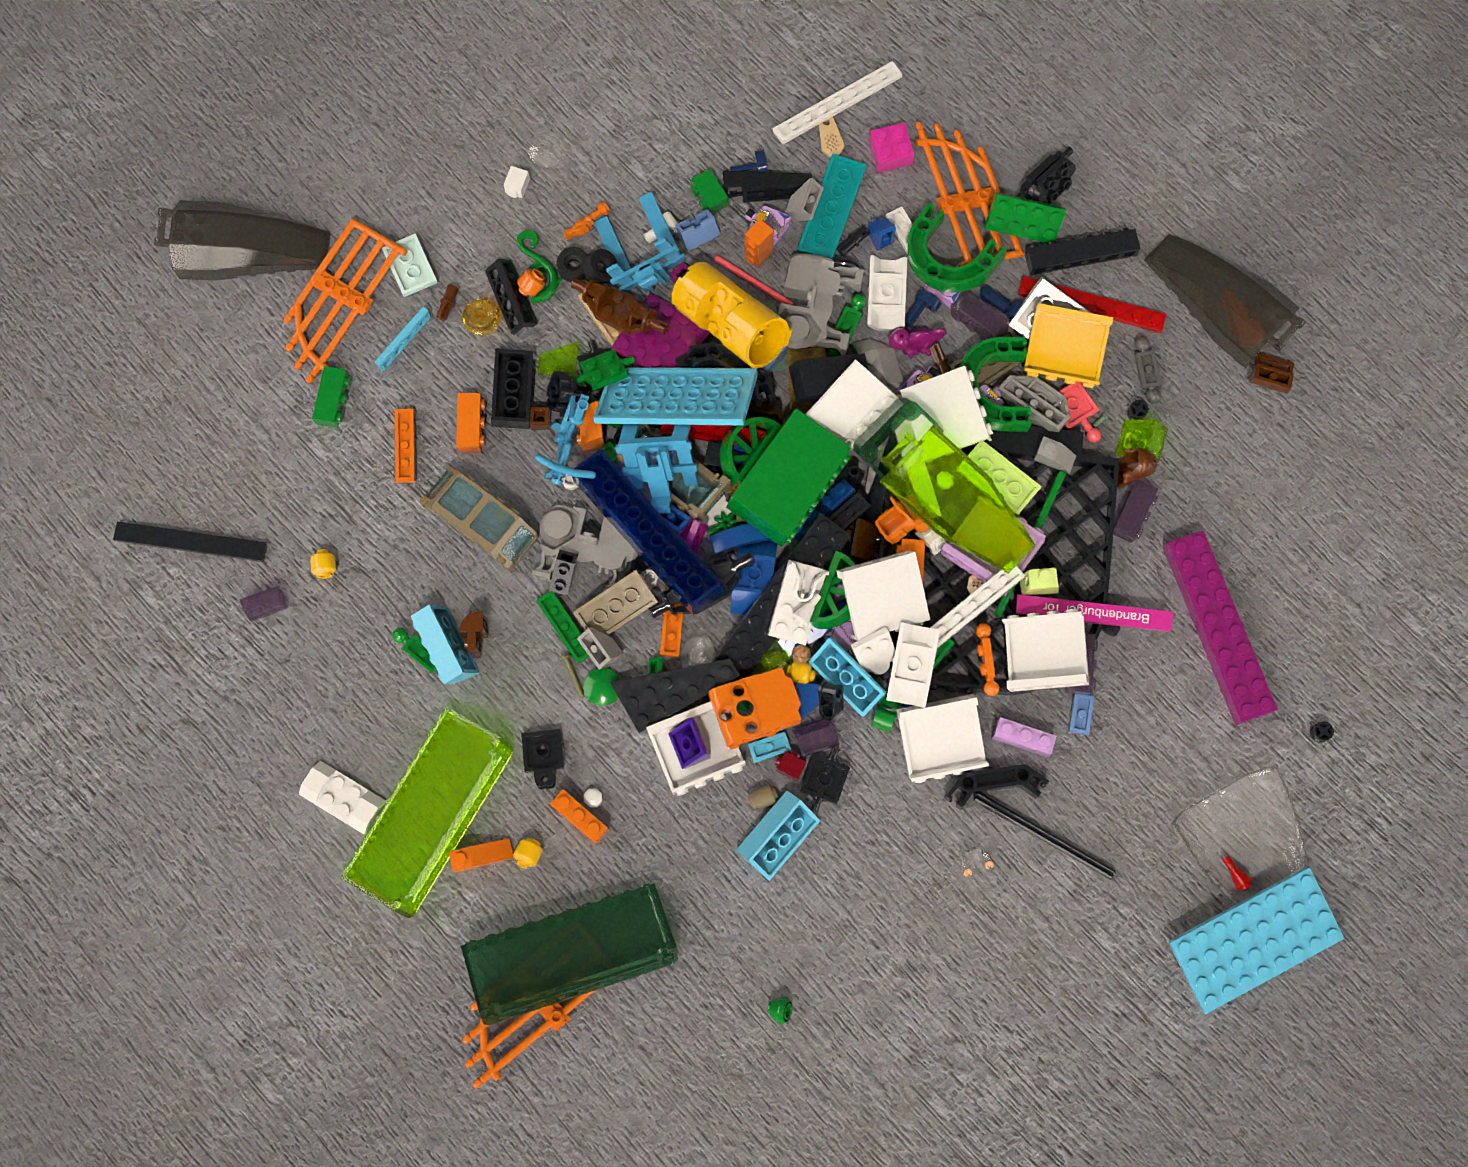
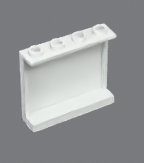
(953, 405)
(884, 594)
(1046, 650)
(942, 738)
(721, 758)

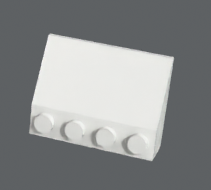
(1041, 293)
(852, 404)

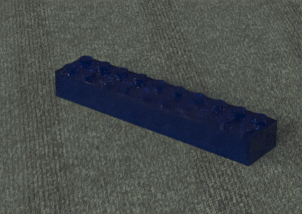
(648, 533)

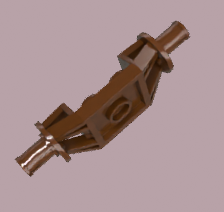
(619, 308)

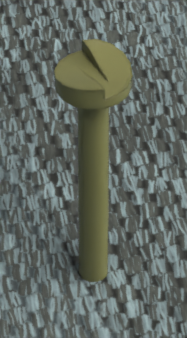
(572, 673)

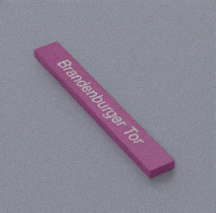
(1098, 613)

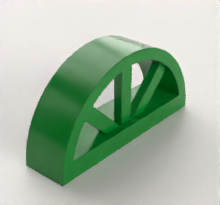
(754, 453)
(827, 592)

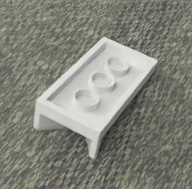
(797, 588)

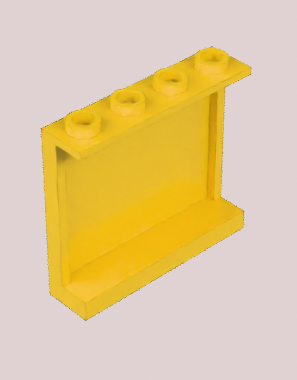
(1067, 345)

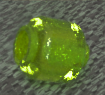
(774, 659)

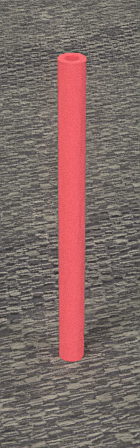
(751, 280)

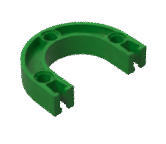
(947, 278)
(987, 353)

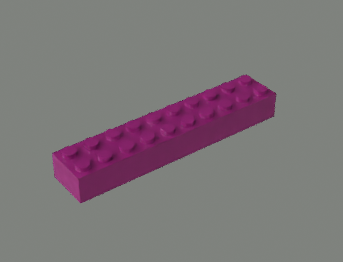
(1219, 628)

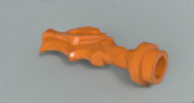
(582, 226)

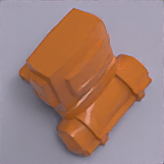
(898, 521)

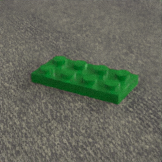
(1024, 218)

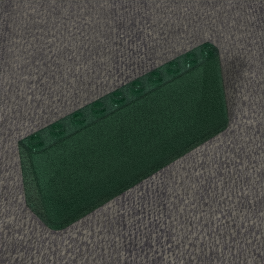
(569, 954)

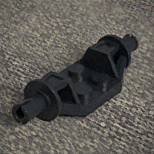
(721, 569)

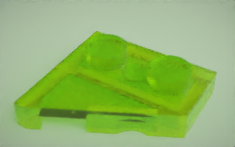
(561, 359)

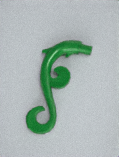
(541, 263)

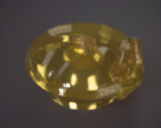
(481, 316)

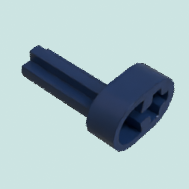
(759, 166)
(923, 300)

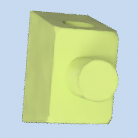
(1040, 582)

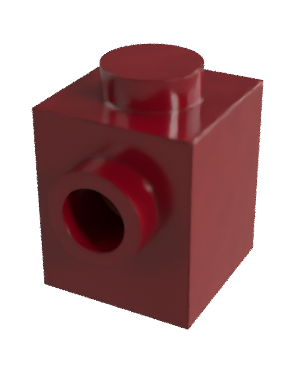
(790, 765)

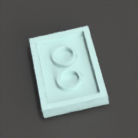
(413, 269)

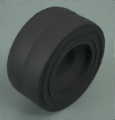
(563, 260)
(590, 267)

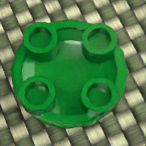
(598, 686)

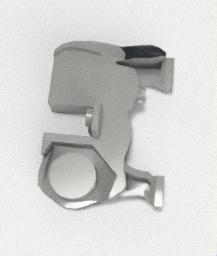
(818, 282)
(564, 530)

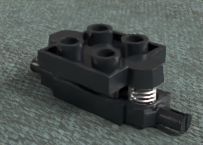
(1049, 178)

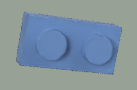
(1081, 714)

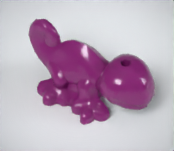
(914, 341)

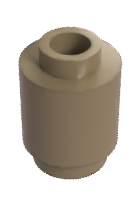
(762, 797)

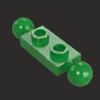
(849, 320)
(414, 649)

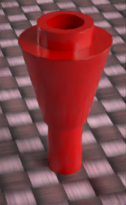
(1239, 877)

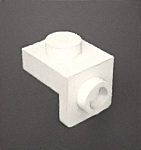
(932, 540)

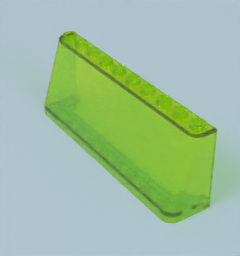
(428, 813)

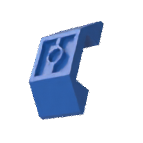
(754, 577)

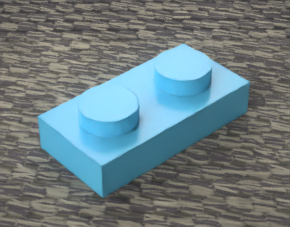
(769, 747)

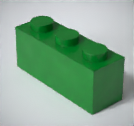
(331, 397)

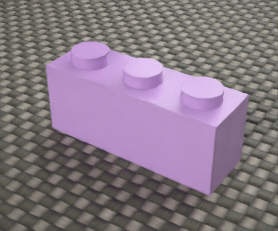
(1024, 737)

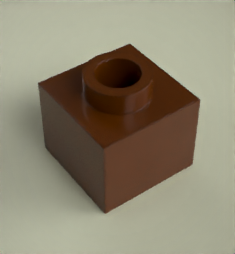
(537, 413)

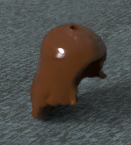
(1135, 465)

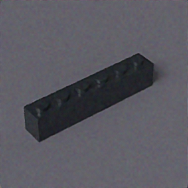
(1082, 251)

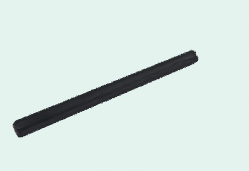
(1044, 835)

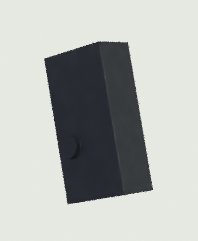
(816, 375)
(511, 388)

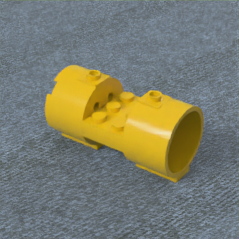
(730, 315)

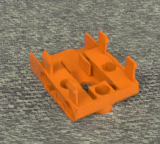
(773, 702)

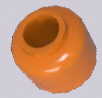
(531, 282)

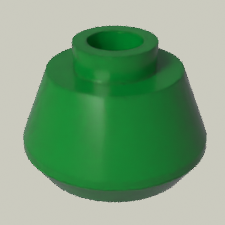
(780, 1009)

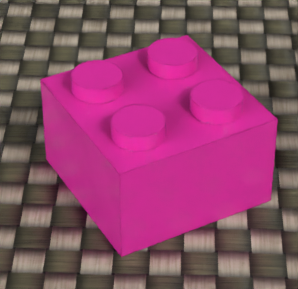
(891, 147)

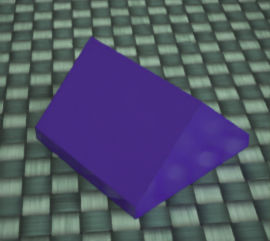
(689, 744)

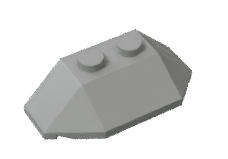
(881, 362)
(1047, 405)

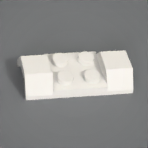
(887, 294)
(913, 665)
(341, 796)

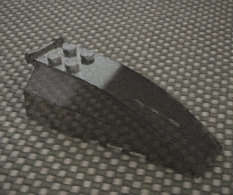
(234, 241)
(1229, 301)

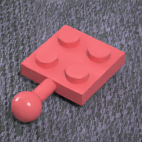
(1080, 409)

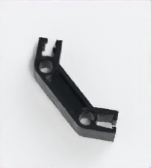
(726, 359)
(996, 780)

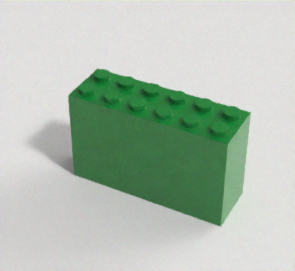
(789, 478)

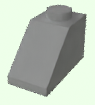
(804, 201)
(1055, 455)
(600, 647)

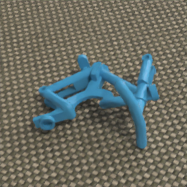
(564, 439)

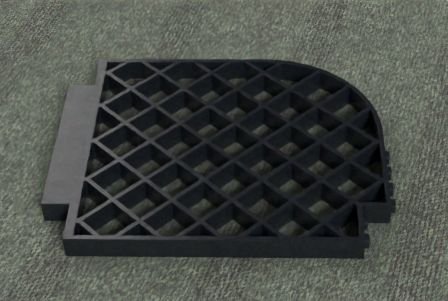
(1024, 447)

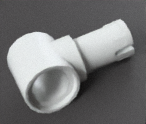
(671, 222)

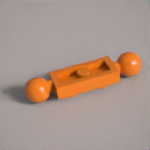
(987, 668)

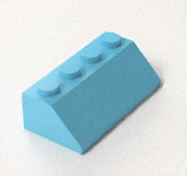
(444, 644)
(840, 668)
(778, 835)

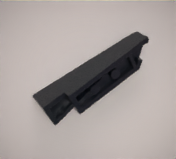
(762, 185)
(874, 490)

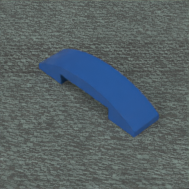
(735, 537)

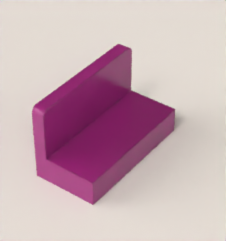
(694, 534)

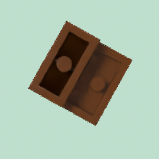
(1272, 373)
(472, 630)

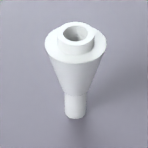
(804, 613)

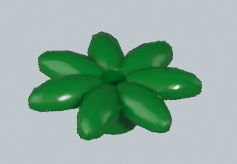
(725, 519)

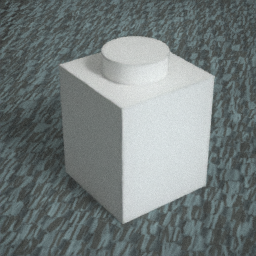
(516, 182)

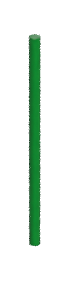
(1039, 523)

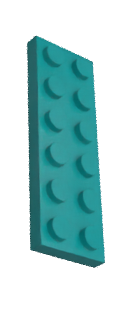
(833, 209)

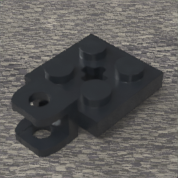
(544, 765)

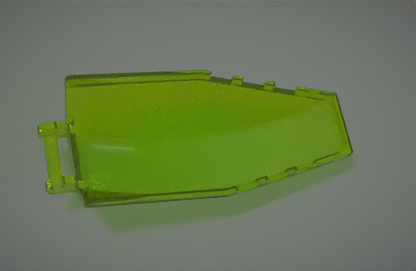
(956, 499)

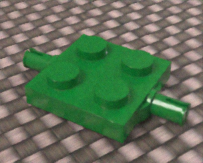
(603, 369)

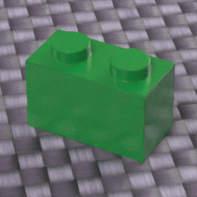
(709, 192)

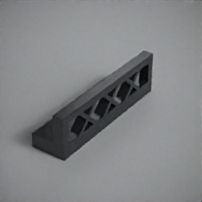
(519, 303)

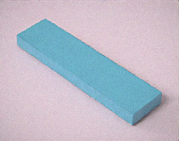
(403, 339)

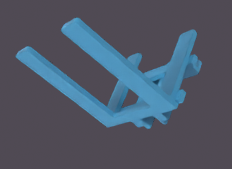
(649, 272)
(639, 465)

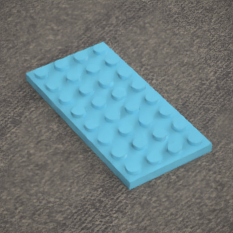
(678, 396)
(1256, 940)

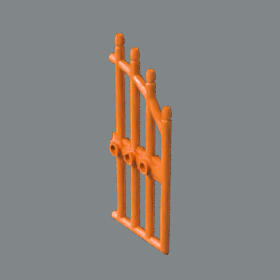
(964, 200)
(341, 292)
(555, 1018)

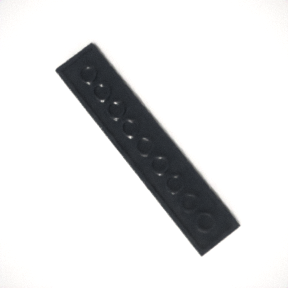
(750, 636)

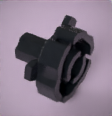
(560, 390)

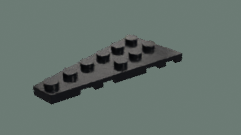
(663, 693)

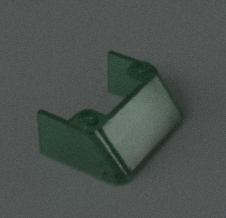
(902, 409)

